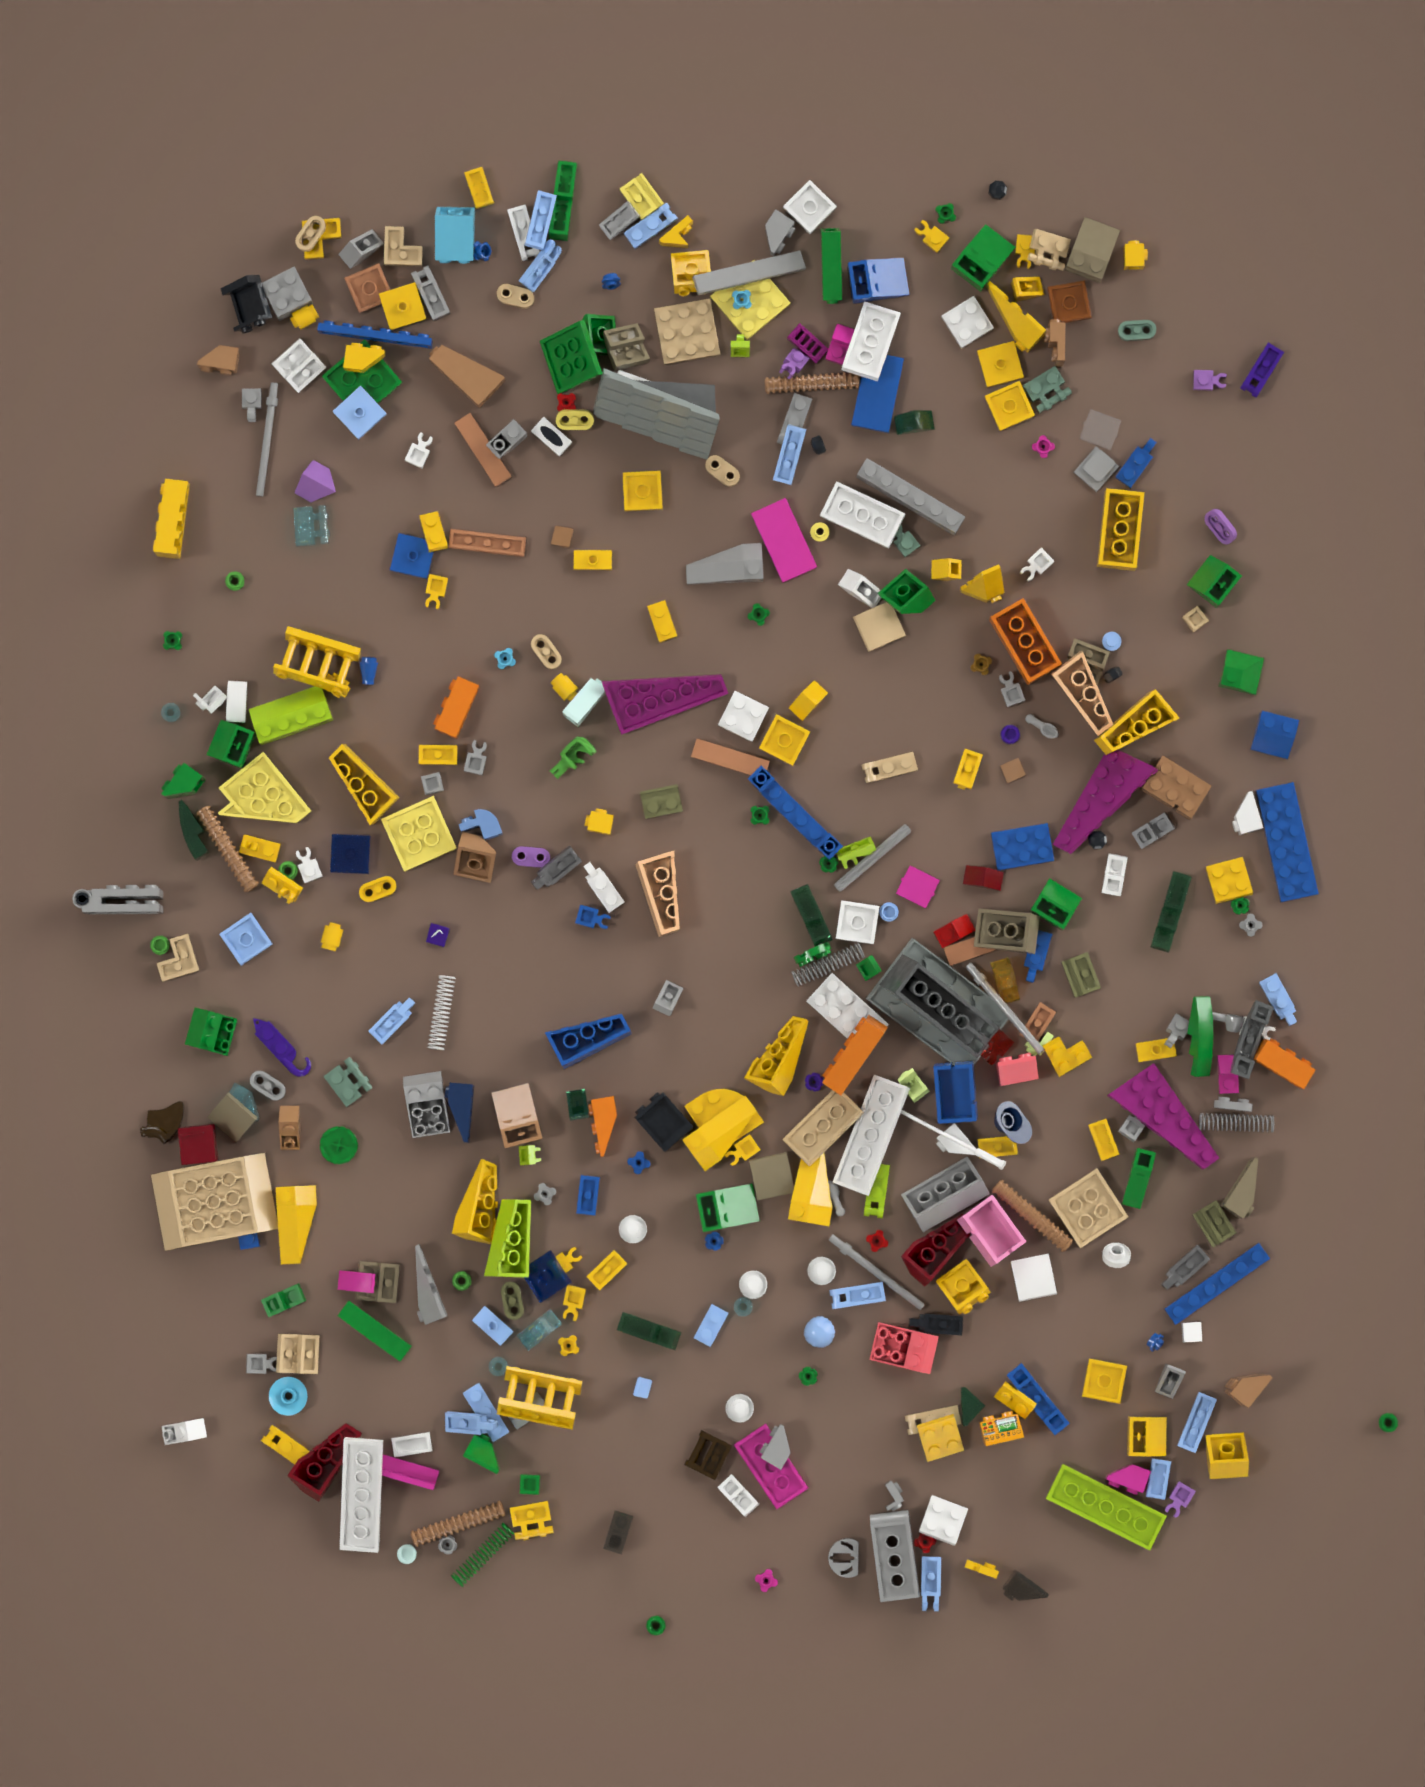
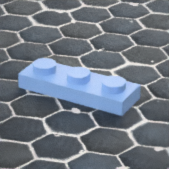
(540, 220)
(789, 454)
(482, 1405)
(1196, 1422)

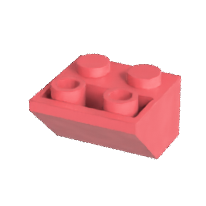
(1017, 1070)

